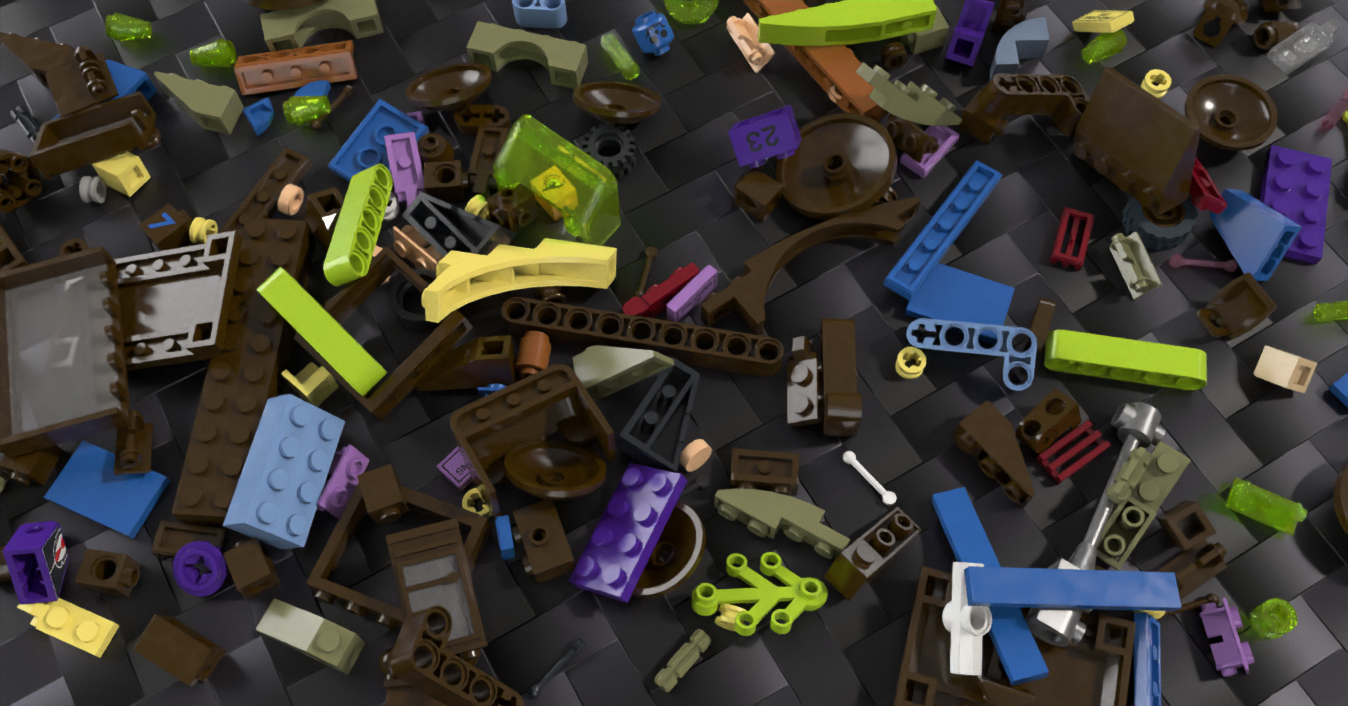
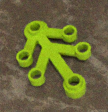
(763, 594)

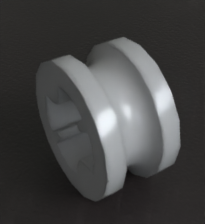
(92, 189)

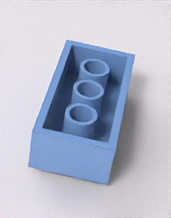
(284, 472)

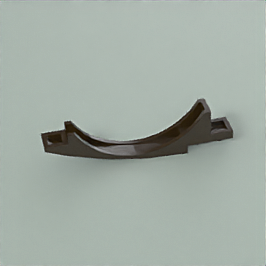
(747, 294)

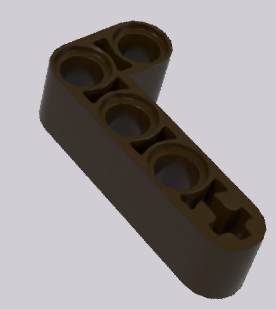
(1036, 95)
(839, 378)
(462, 683)

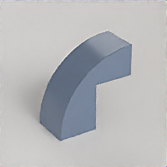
(1022, 41)

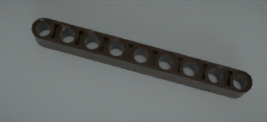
(659, 332)

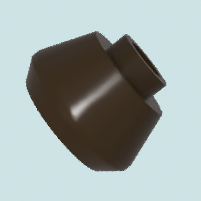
(434, 148)

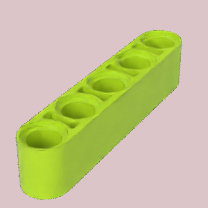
(358, 225)
(322, 331)
(1125, 359)

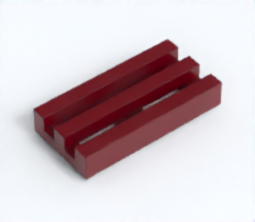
(1066, 258)
(1092, 437)

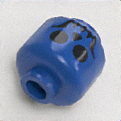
(653, 33)

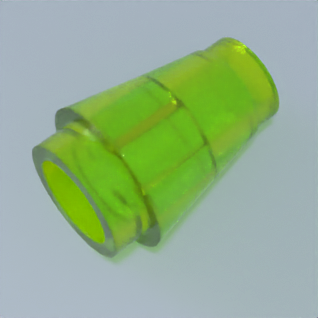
(126, 27)
(1104, 46)
(216, 53)
(305, 108)

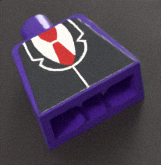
(35, 550)

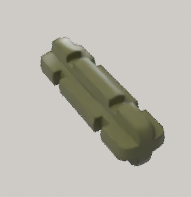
(1129, 475)
(682, 660)

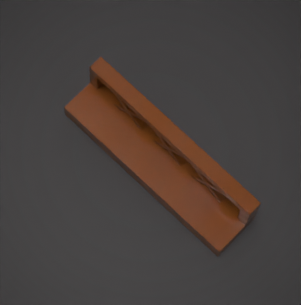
(295, 67)

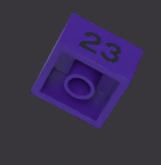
(765, 137)

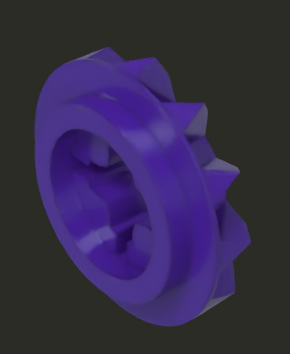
(189, 577)

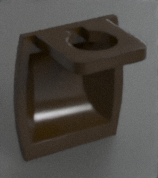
(1228, 10)
(1237, 308)
(1001, 692)

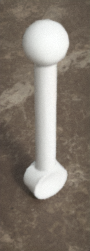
(889, 497)

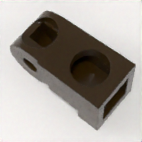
(1048, 421)

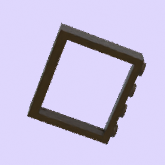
(419, 363)
(417, 502)

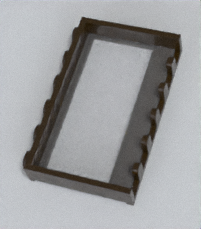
(61, 352)

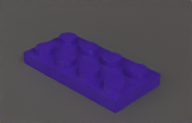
(1299, 189)
(628, 531)

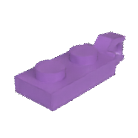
(405, 166)

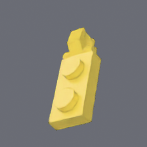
(72, 625)

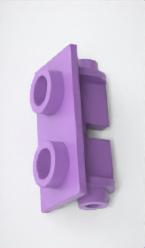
(343, 480)
(1230, 653)

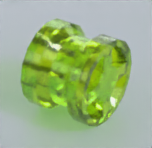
(1266, 624)

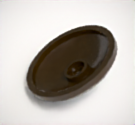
(449, 86)
(616, 102)
(1231, 112)
(554, 469)
(674, 555)

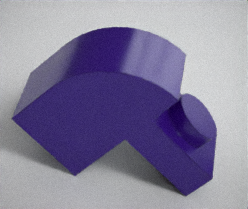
(970, 31)

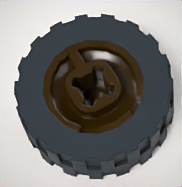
(1160, 231)

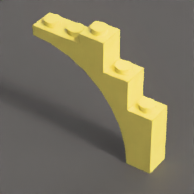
(554, 262)

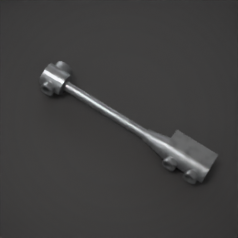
(1136, 428)

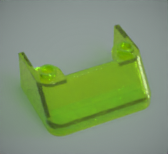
(562, 177)

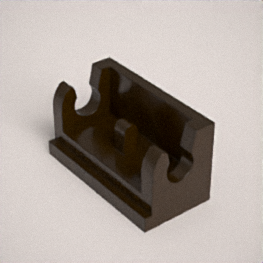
(179, 649)

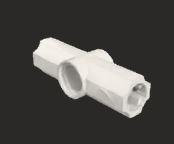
(966, 625)

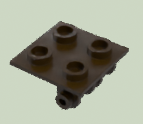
(81, 82)

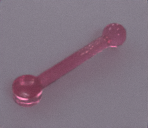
(1177, 260)

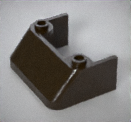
(523, 413)

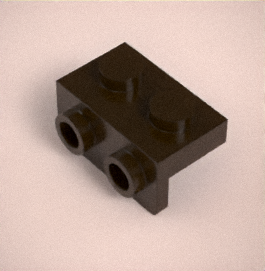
(765, 471)

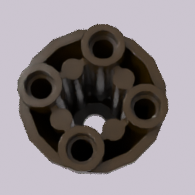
(18, 180)

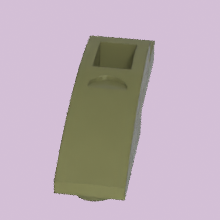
(908, 101)
(768, 511)
(1131, 519)

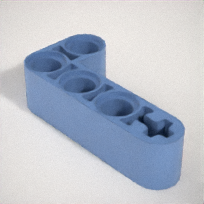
(540, 13)
(971, 345)

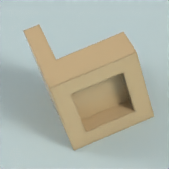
(1285, 369)

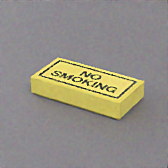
(1103, 21)

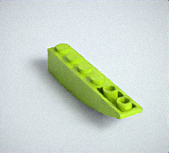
(848, 22)

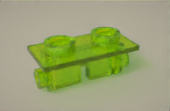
(1265, 506)

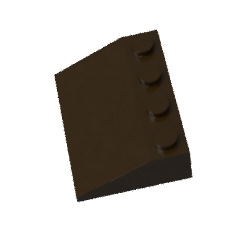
(1138, 142)

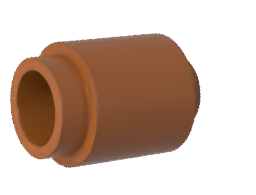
(532, 353)

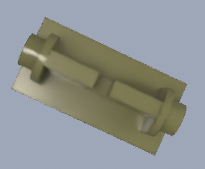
(1134, 264)

